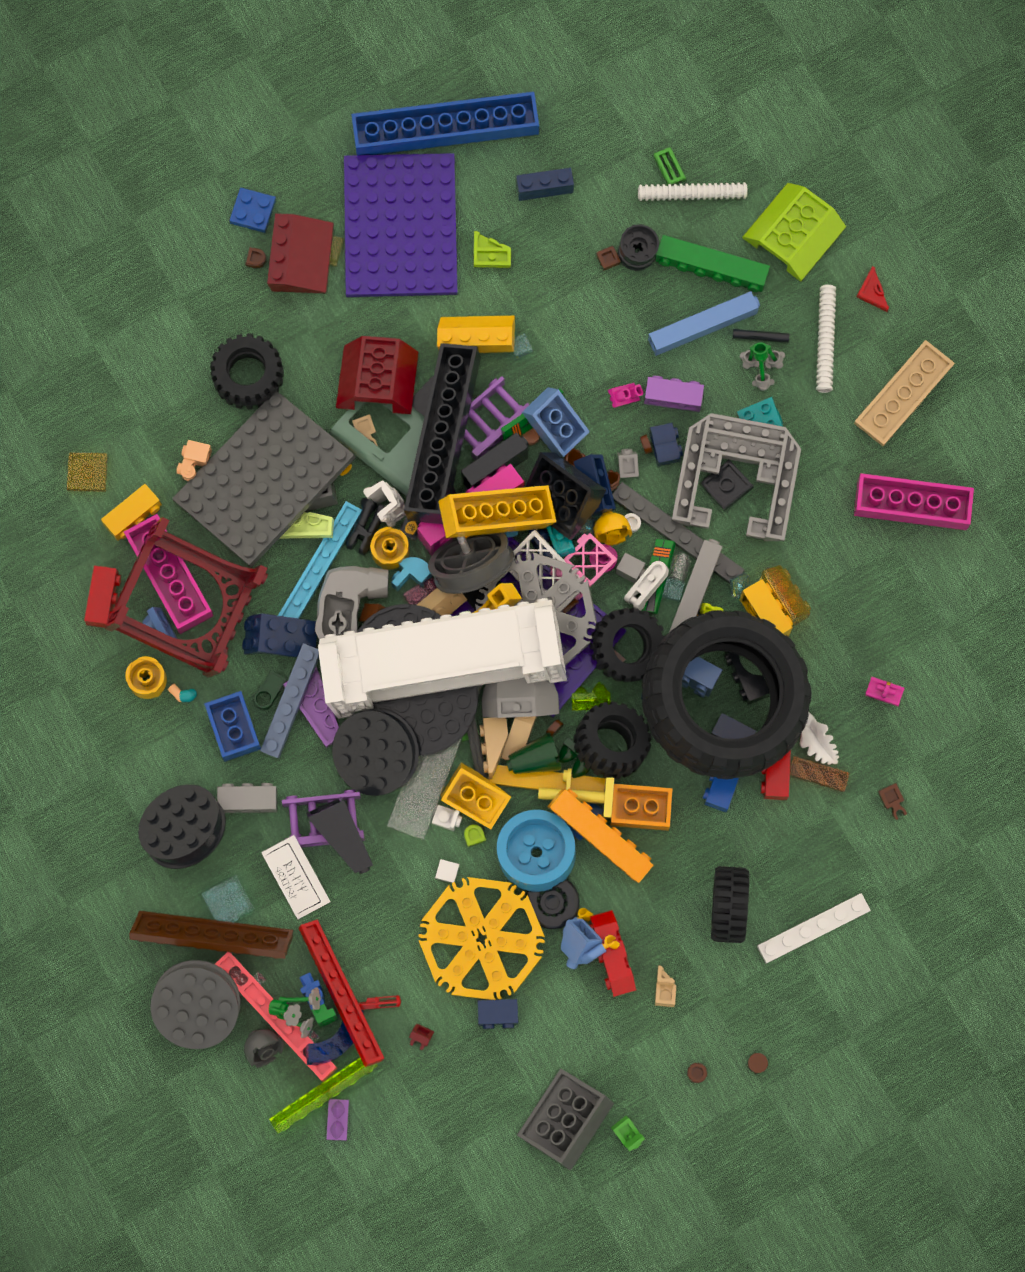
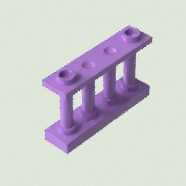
(492, 437)
(315, 837)

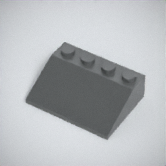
(565, 1119)

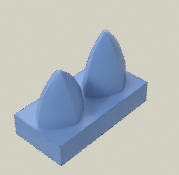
(157, 620)

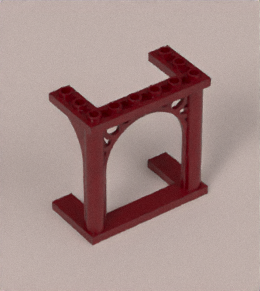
(242, 577)

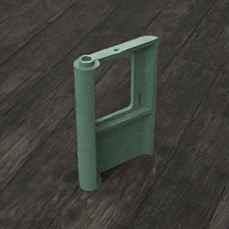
(392, 466)

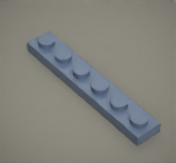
(290, 701)

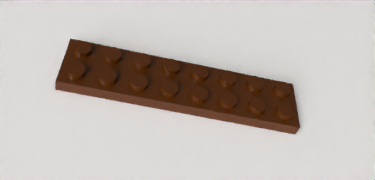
(211, 934)

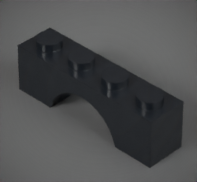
(752, 686)

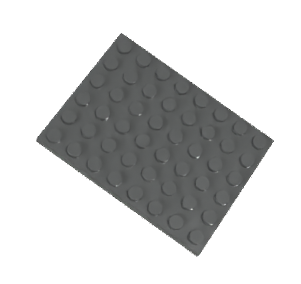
(263, 478)

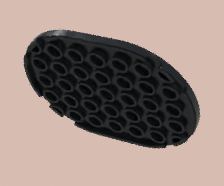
(436, 717)

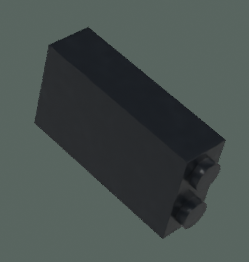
(511, 451)

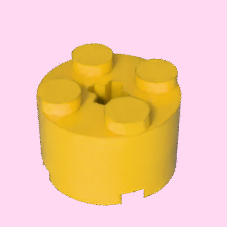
(395, 539)
(140, 669)

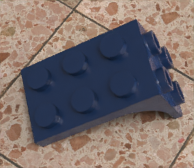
(277, 635)

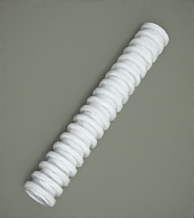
(692, 191)
(826, 338)

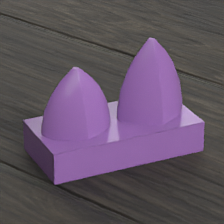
(337, 1119)

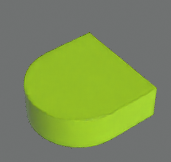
(474, 835)

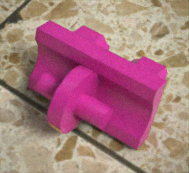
(625, 394)
(884, 691)

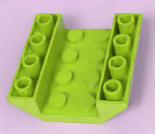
(796, 229)

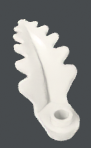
(818, 742)

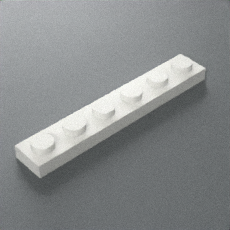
(813, 928)

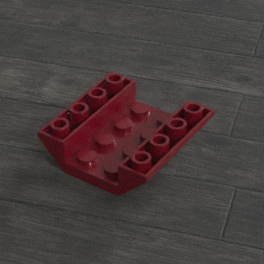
(378, 373)

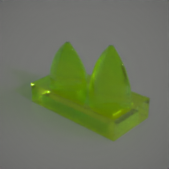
(585, 701)

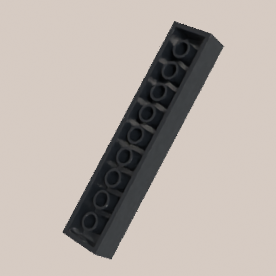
(442, 431)

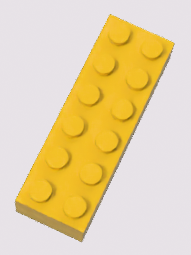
(497, 511)

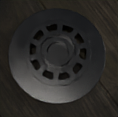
(553, 903)

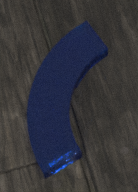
(329, 1049)

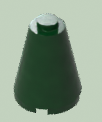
(535, 757)

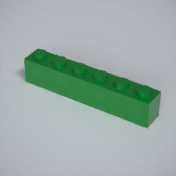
(712, 263)

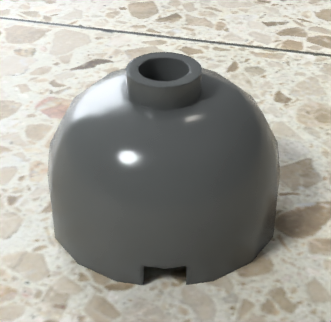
(262, 1047)

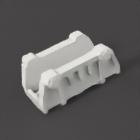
(392, 512)

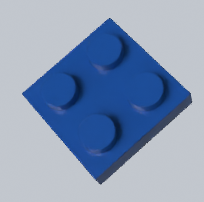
(252, 210)

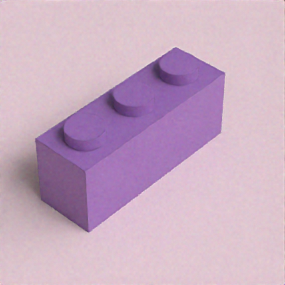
(674, 393)

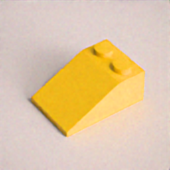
(475, 796)

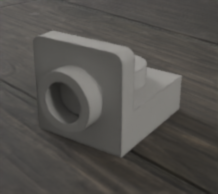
(628, 463)

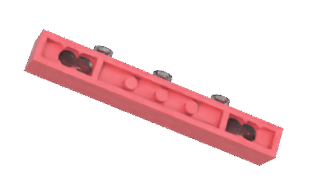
(257, 996)

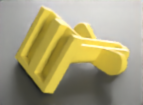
(588, 796)

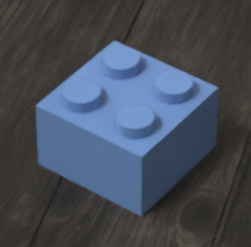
(701, 676)

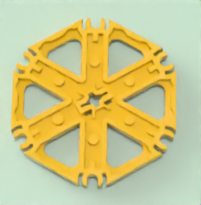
(493, 924)

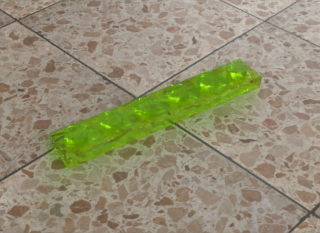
(320, 1094)

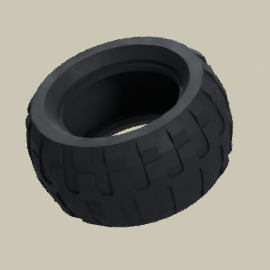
(769, 652)

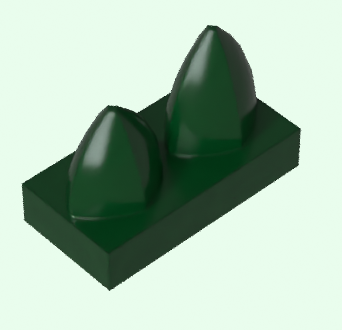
(567, 754)

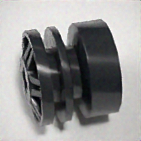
(638, 237)

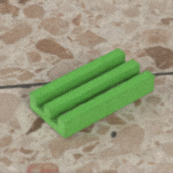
(681, 175)

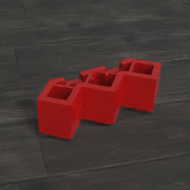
(615, 961)

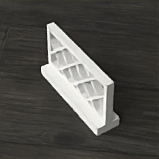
(526, 542)

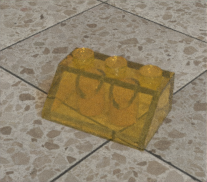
(786, 593)

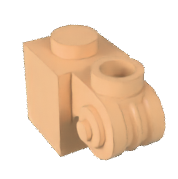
(194, 455)

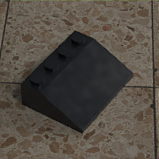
(571, 491)

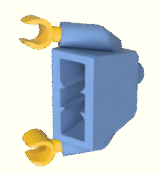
(581, 942)

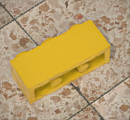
(131, 512)

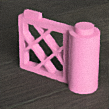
(581, 544)

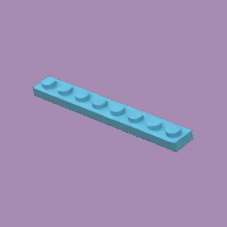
(321, 562)

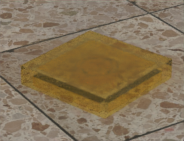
(87, 472)

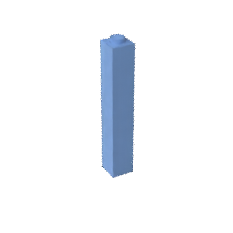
(703, 323)

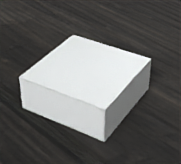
(447, 871)

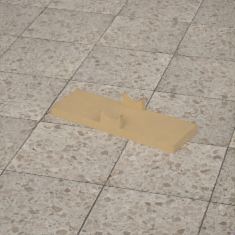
(904, 393)

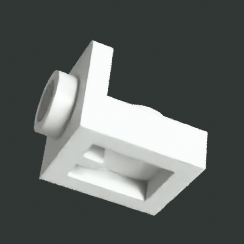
(446, 818)

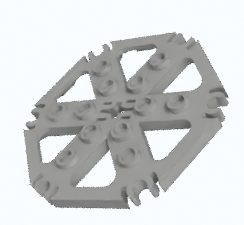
(558, 593)

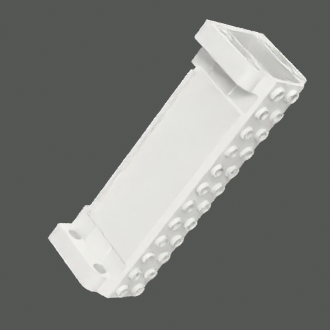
(441, 655)

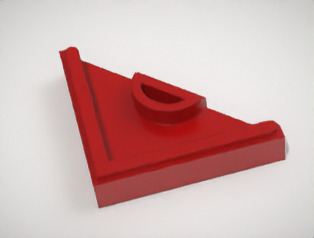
(872, 291)

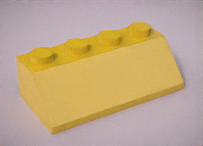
(488, 333)

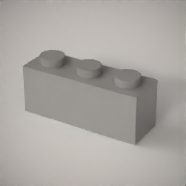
(248, 798)

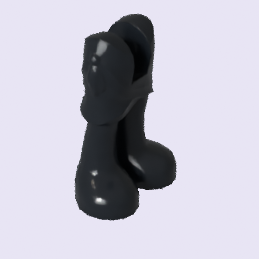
(359, 531)

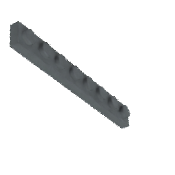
(671, 529)

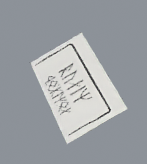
(295, 877)

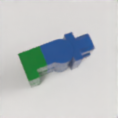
(323, 1015)

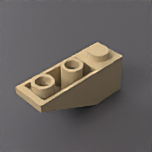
(495, 738)

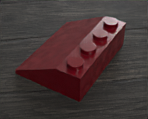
(300, 254)

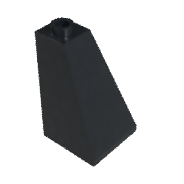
(339, 829)

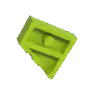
(490, 253)

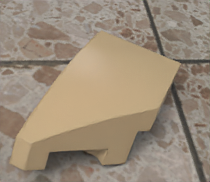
(665, 989)

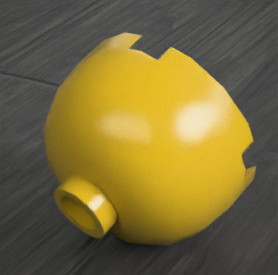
(612, 528)

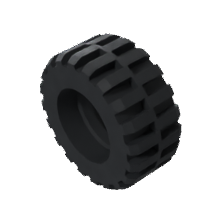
(240, 349)
(604, 637)
(602, 759)
(730, 904)

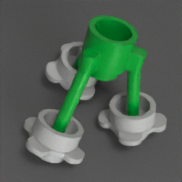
(756, 356)

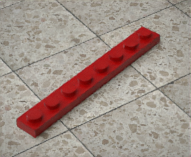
(341, 993)

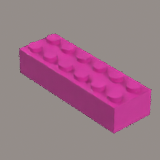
(913, 501)
(433, 534)
(171, 580)

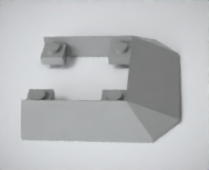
(745, 442)

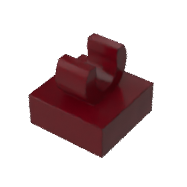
(422, 1035)

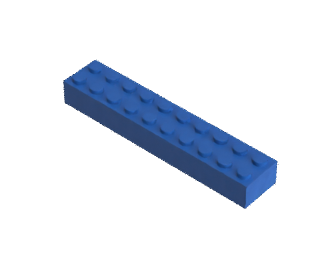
(445, 124)

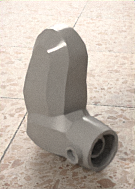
(342, 594)

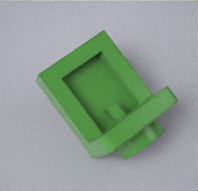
(627, 1133)

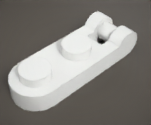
(647, 584)

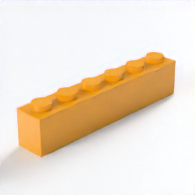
(600, 835)

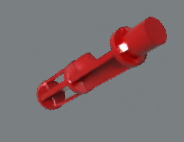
(374, 1003)

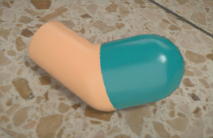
(182, 695)

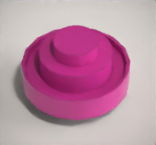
(603, 559)

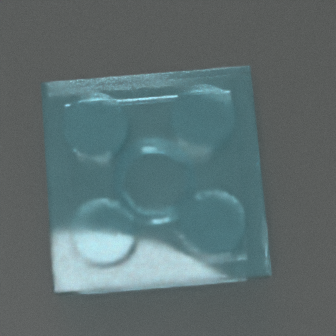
(228, 900)

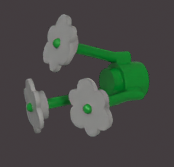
(292, 1013)

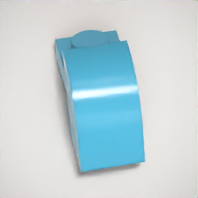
(411, 568)

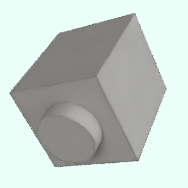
(630, 568)

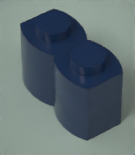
(665, 444)

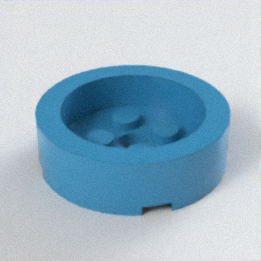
(532, 831)

